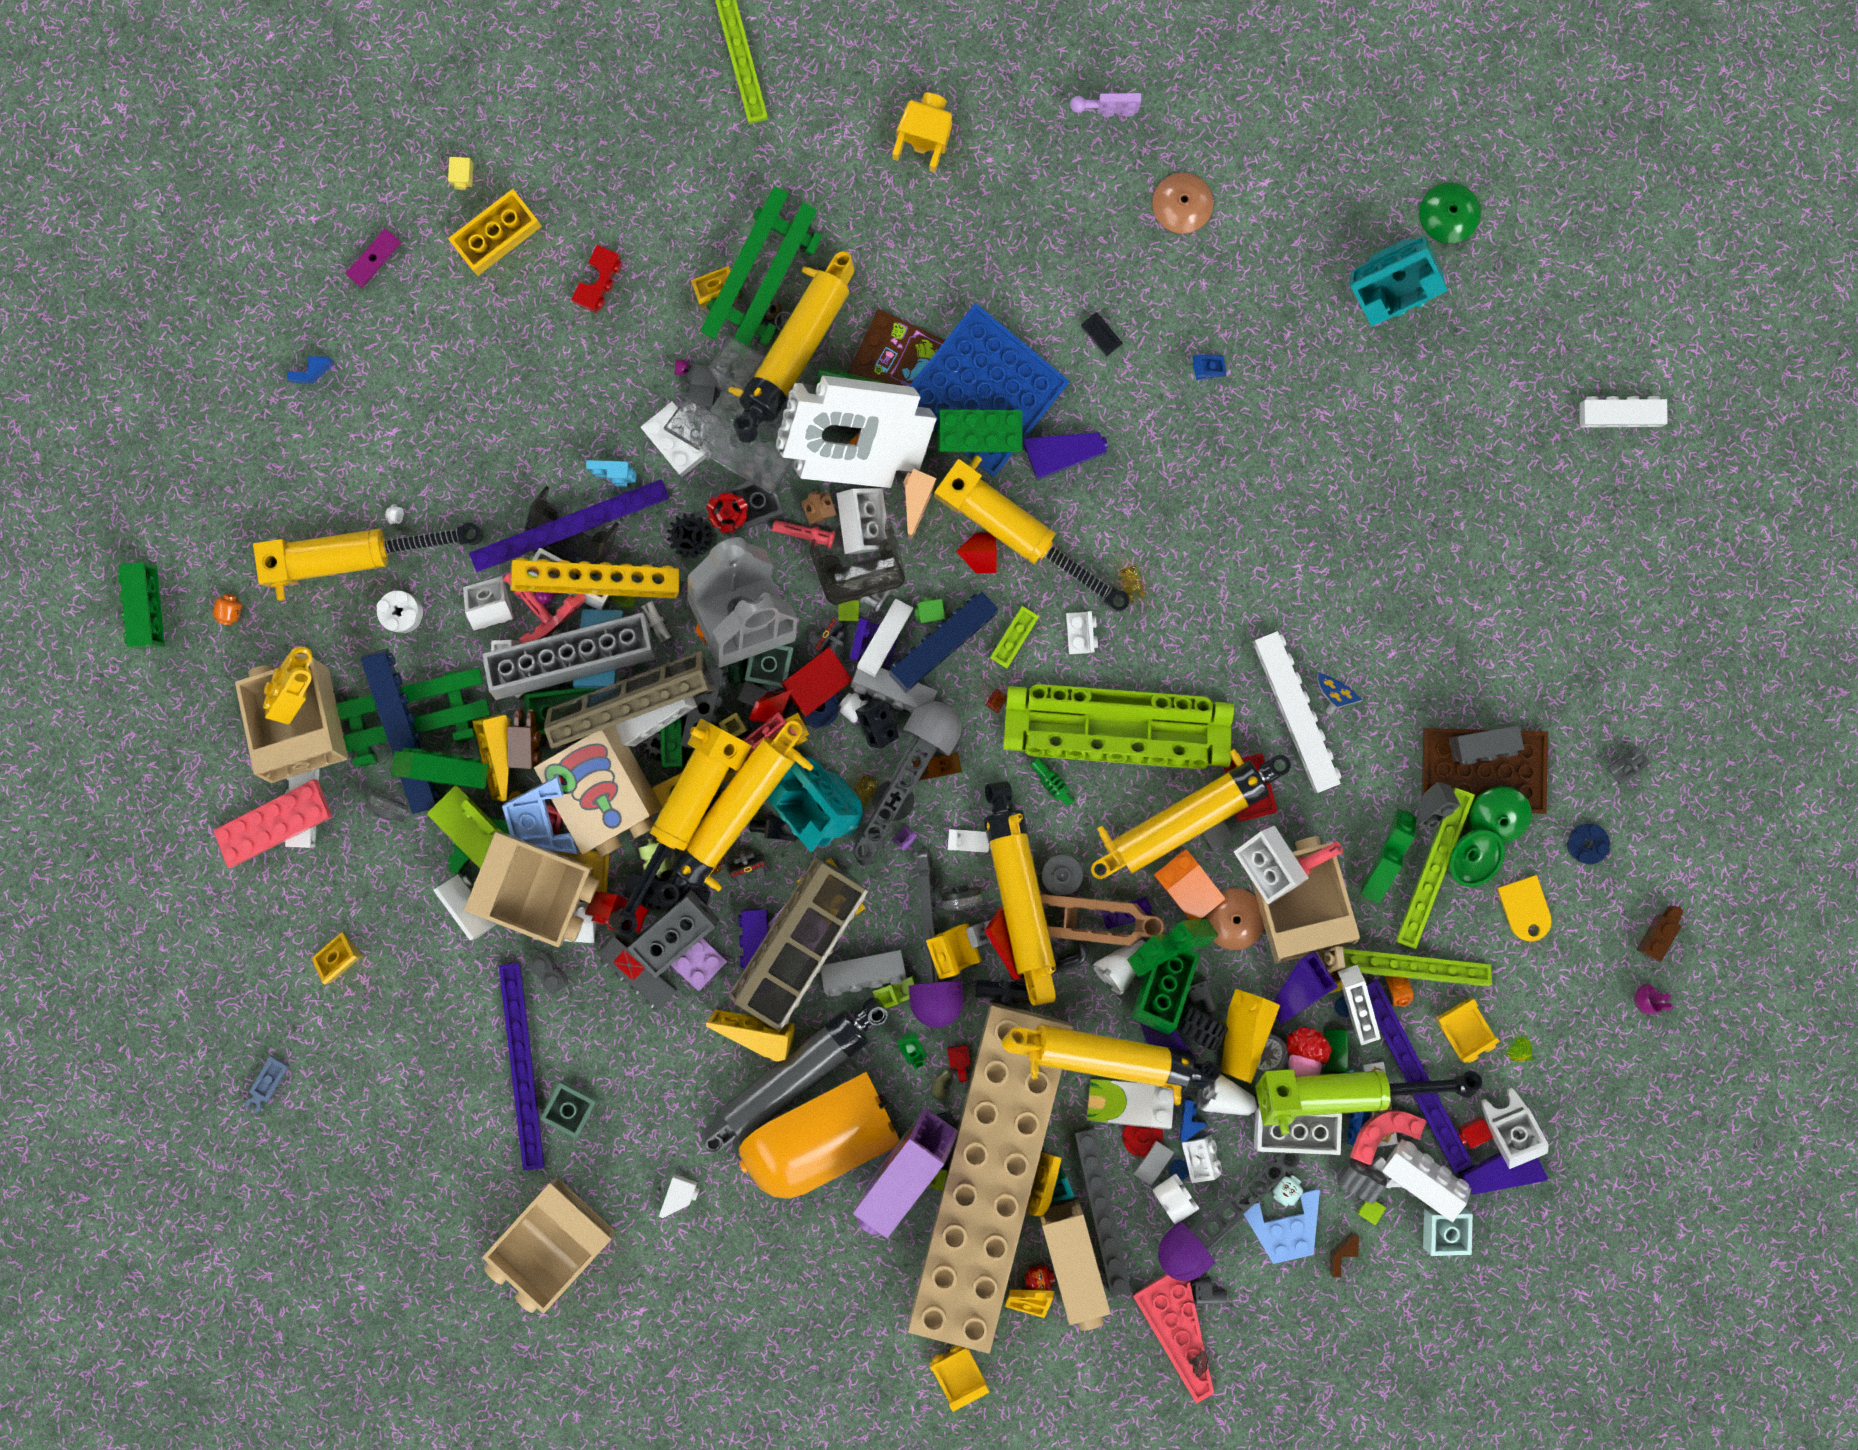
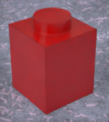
(1474, 1132)

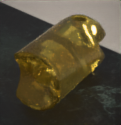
(1132, 581)
(865, 794)

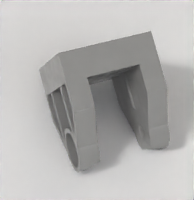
(740, 578)

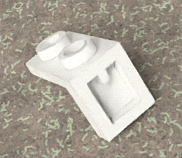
(968, 841)

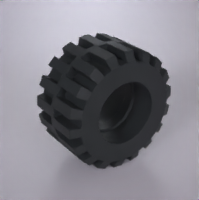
(1201, 1027)

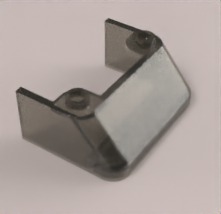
(576, 548)
(863, 578)

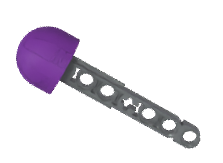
(937, 1001)
(1185, 1251)

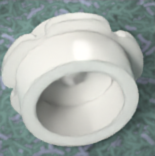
(394, 514)

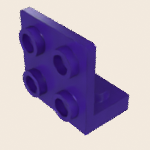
(863, 637)

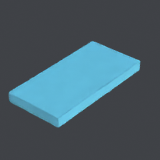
(589, 618)

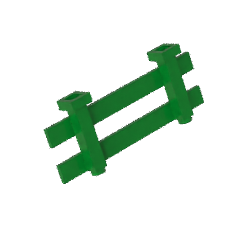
(795, 236)
(458, 715)

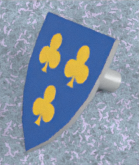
(1336, 693)

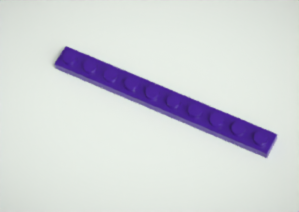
(568, 526)
(521, 1066)
(1414, 1072)

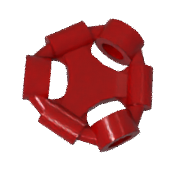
(727, 512)

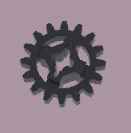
(680, 541)

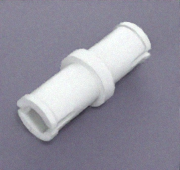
(656, 622)

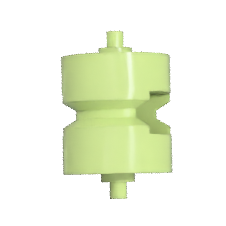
(647, 852)

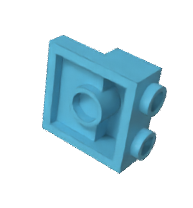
(616, 471)

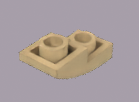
(1332, 959)

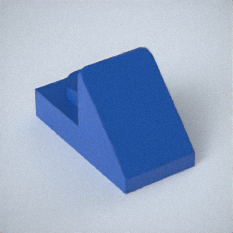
(1208, 366)
(1189, 1126)

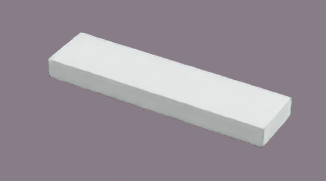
(885, 637)

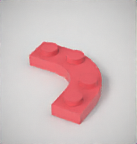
(564, 612)
(1379, 1127)

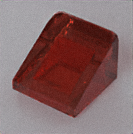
(996, 701)

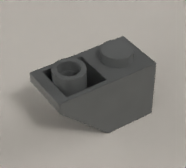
(1436, 805)

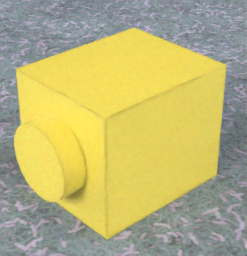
(460, 172)
(734, 725)

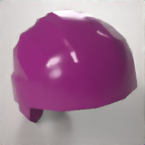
(1650, 1001)

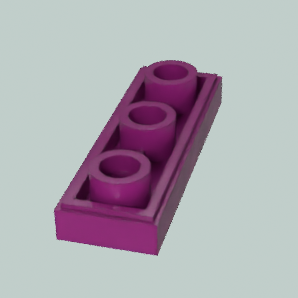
(382, 248)

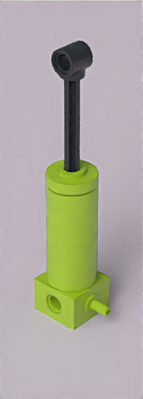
(1287, 1096)

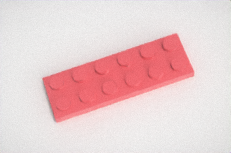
(272, 823)

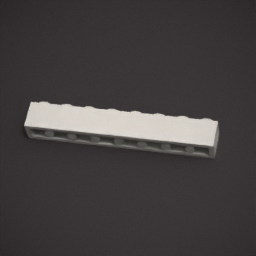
(1296, 712)

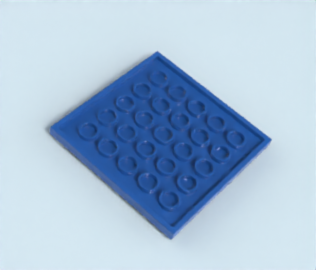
(988, 370)

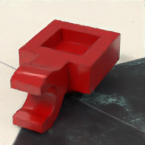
(958, 1059)

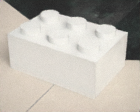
(678, 453)

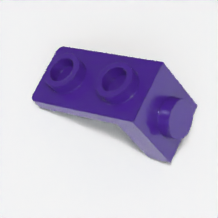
(1116, 919)

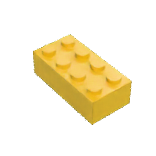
(495, 232)

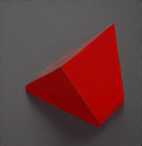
(980, 553)
(769, 705)

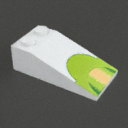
(1130, 1104)

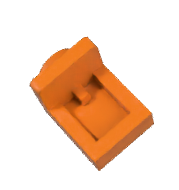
(1400, 990)

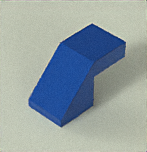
(316, 368)

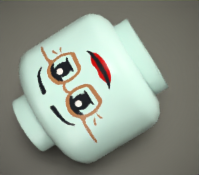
(1287, 1191)

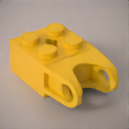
(288, 687)

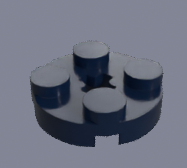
(822, 719)
(1577, 839)

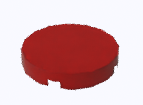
(1135, 1136)

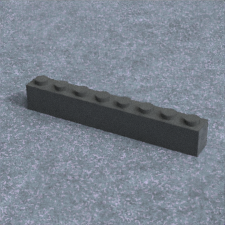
(1102, 1211)

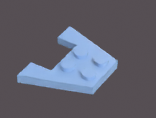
(530, 821)
(1287, 1236)

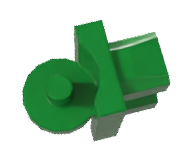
(912, 1050)

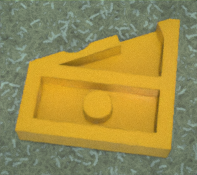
(1030, 1301)

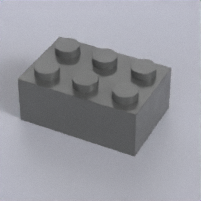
(761, 505)
(1486, 745)

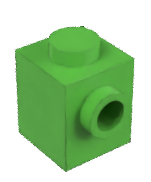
(929, 610)

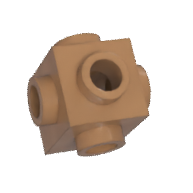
(818, 507)

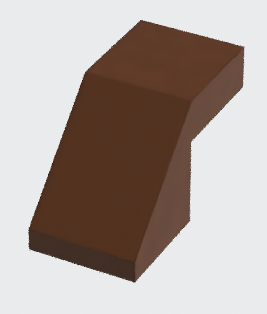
(940, 766)
(1347, 1248)

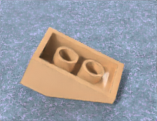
(918, 492)

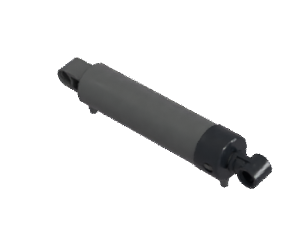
(794, 1075)

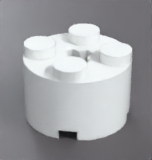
(388, 608)
(1175, 1199)

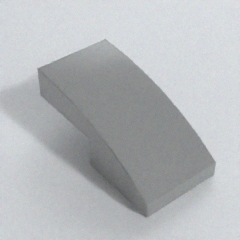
(1154, 1162)

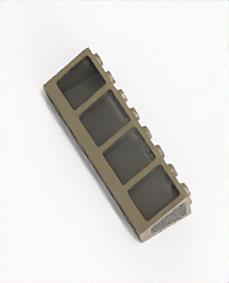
(628, 699)
(798, 943)

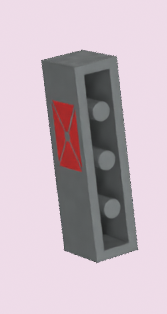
(628, 968)

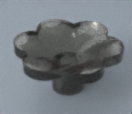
(1199, 1363)

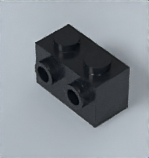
(877, 723)

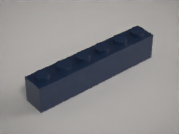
(943, 642)

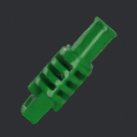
(1052, 782)

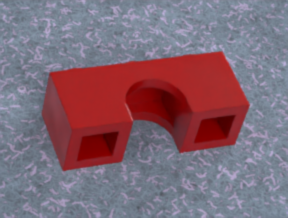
(592, 296)

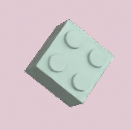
(1446, 1237)

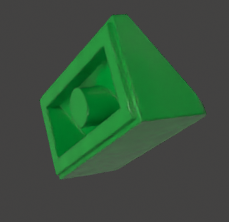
(1339, 1044)

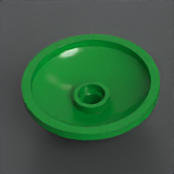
(1441, 222)
(1500, 804)
(1476, 858)

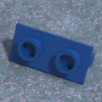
(1355, 1124)

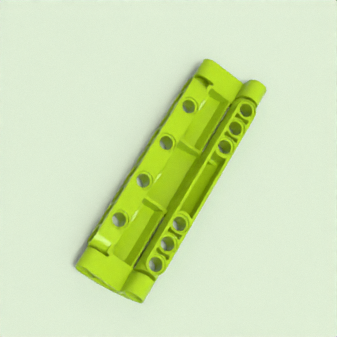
(1118, 725)

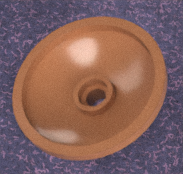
(1181, 216)
(1247, 931)

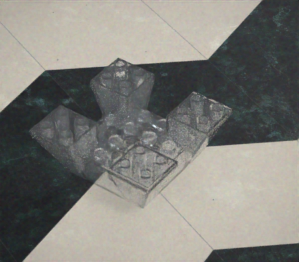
(715, 435)

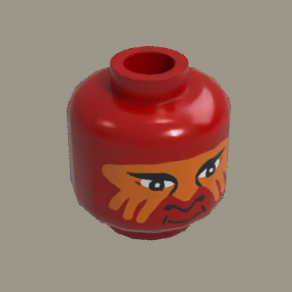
(1039, 1278)

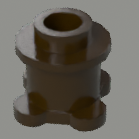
(776, 306)

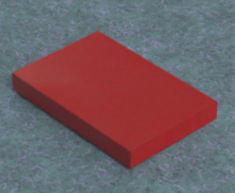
(817, 681)
(1263, 807)
(999, 937)

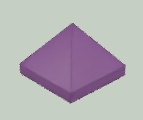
(904, 838)

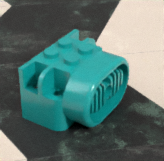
(1390, 294)
(816, 804)

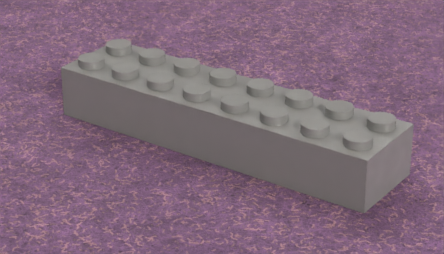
(568, 656)

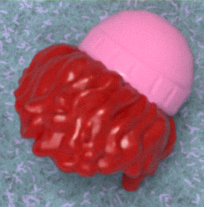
(1307, 1051)

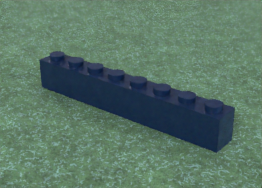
(397, 722)

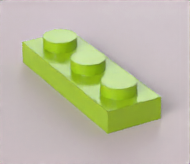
(1014, 637)

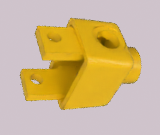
(925, 127)

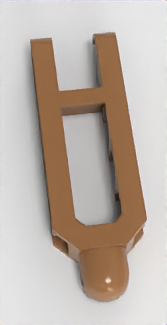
(1144, 925)

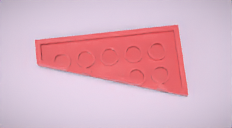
(1174, 1319)

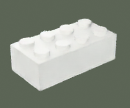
(1306, 1135)
(1427, 1180)

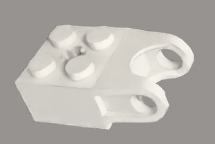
(1513, 1123)

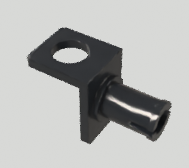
(771, 828)

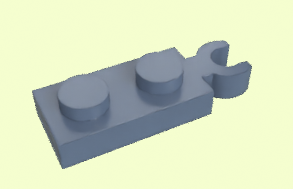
(267, 1082)

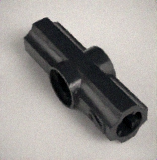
(1002, 991)

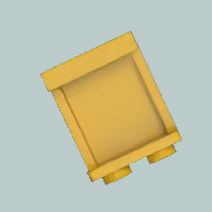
(952, 951)
(1467, 1030)
(959, 1376)

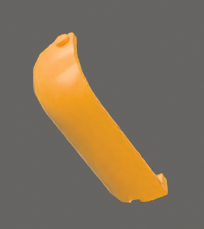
(818, 1140)

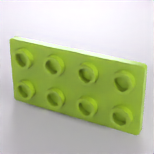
(464, 824)

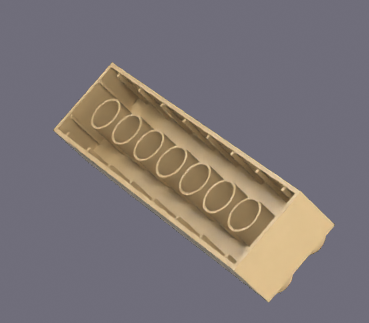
(985, 1188)

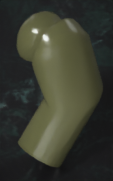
(938, 1084)

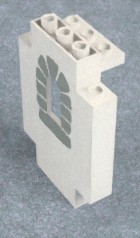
(890, 437)

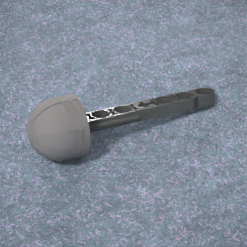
(933, 728)

